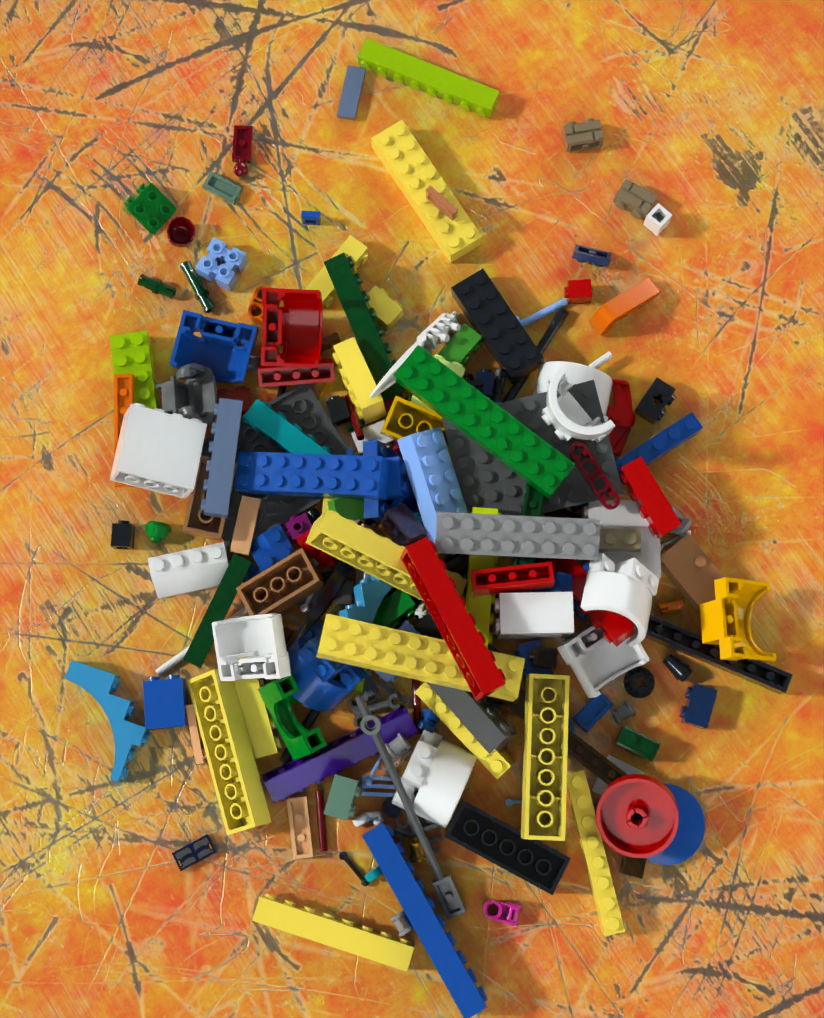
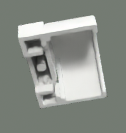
(577, 374)
(567, 415)
(622, 589)
(252, 636)
(596, 660)
(439, 774)

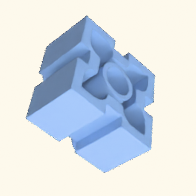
(225, 274)

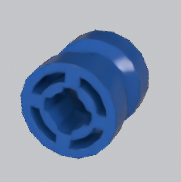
(427, 721)

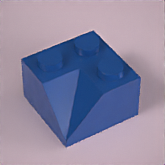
(271, 547)

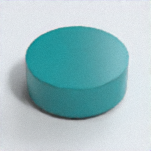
(373, 873)

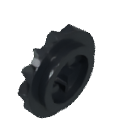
(630, 683)

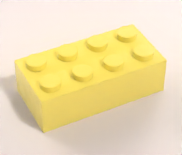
(358, 380)

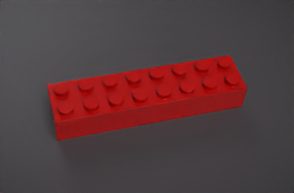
(452, 618)

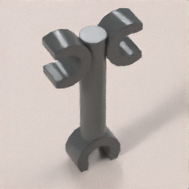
(373, 707)
(401, 831)

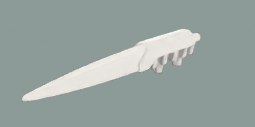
(434, 334)

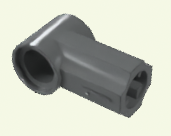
(370, 690)

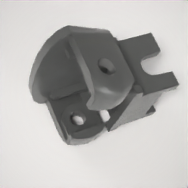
(195, 397)

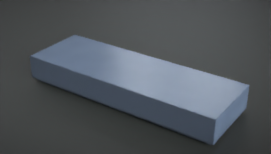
(351, 93)

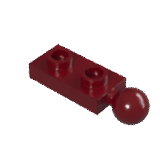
(242, 149)

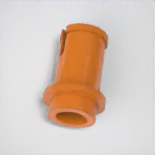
(672, 605)

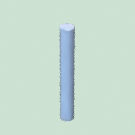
(540, 314)

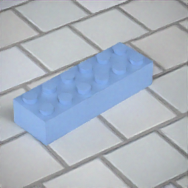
(431, 476)

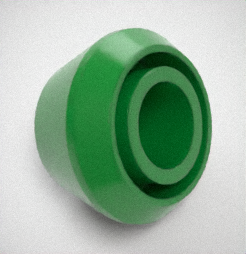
(157, 531)

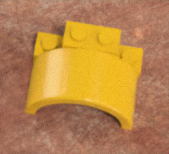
(729, 616)

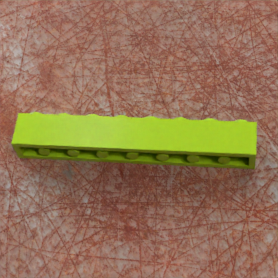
(428, 78)

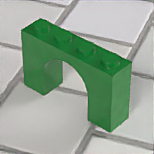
(297, 739)

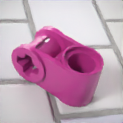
(504, 912)

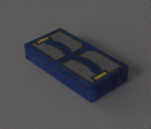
(194, 852)

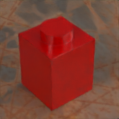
(578, 291)

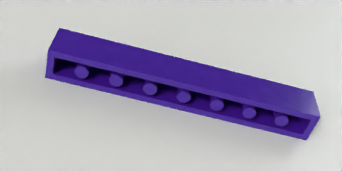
(335, 756)

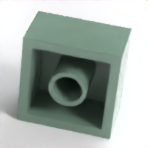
(342, 797)

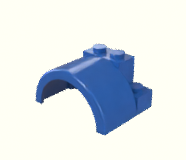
(217, 348)
(398, 485)
(315, 674)

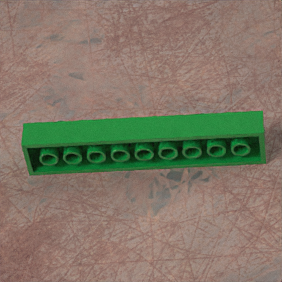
(484, 422)

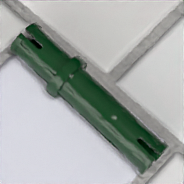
(200, 292)

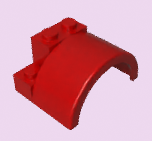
(294, 326)

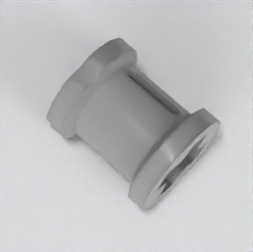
(397, 745)
(396, 919)

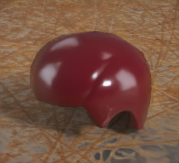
(180, 232)

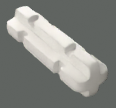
(421, 610)

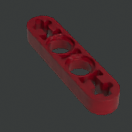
(596, 474)

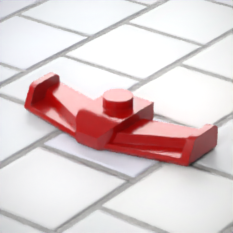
(621, 415)

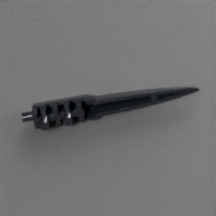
(330, 589)

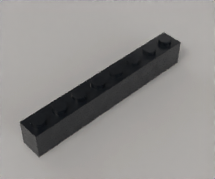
(691, 645)

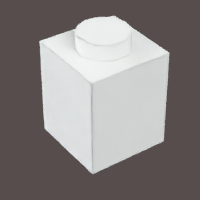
(657, 219)

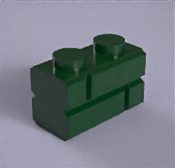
(637, 743)

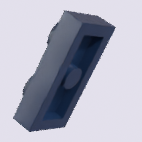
(586, 254)

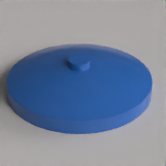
(689, 831)

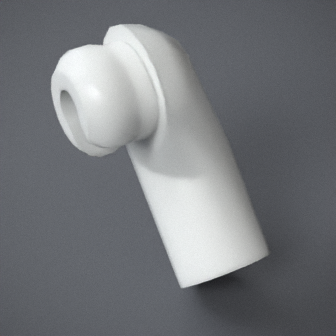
(365, 817)

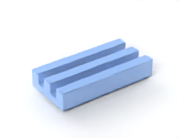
(364, 786)

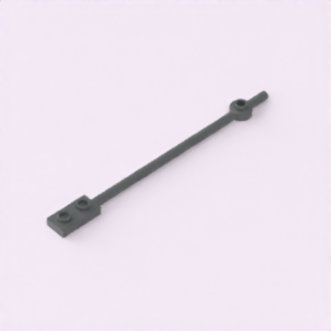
(444, 884)

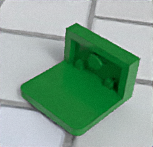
(149, 207)

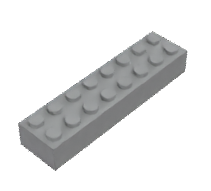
(517, 535)

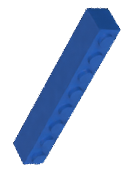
(660, 444)

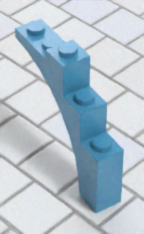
(368, 598)
(118, 710)

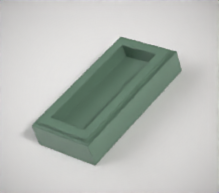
(222, 188)

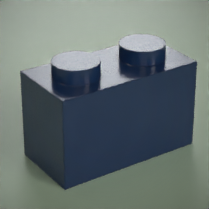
(698, 706)

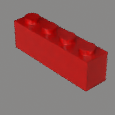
(281, 376)
(649, 498)
(512, 579)

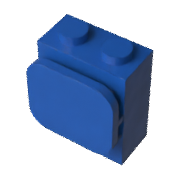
(165, 702)

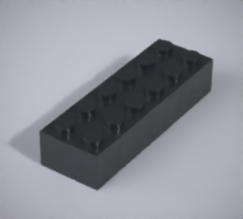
(497, 325)
(506, 848)

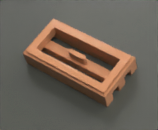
(441, 203)

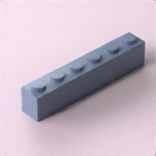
(223, 458)

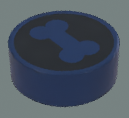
(390, 809)

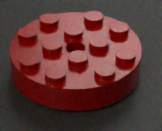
(637, 836)

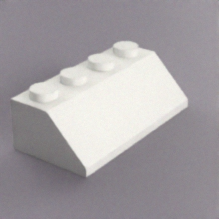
(189, 570)

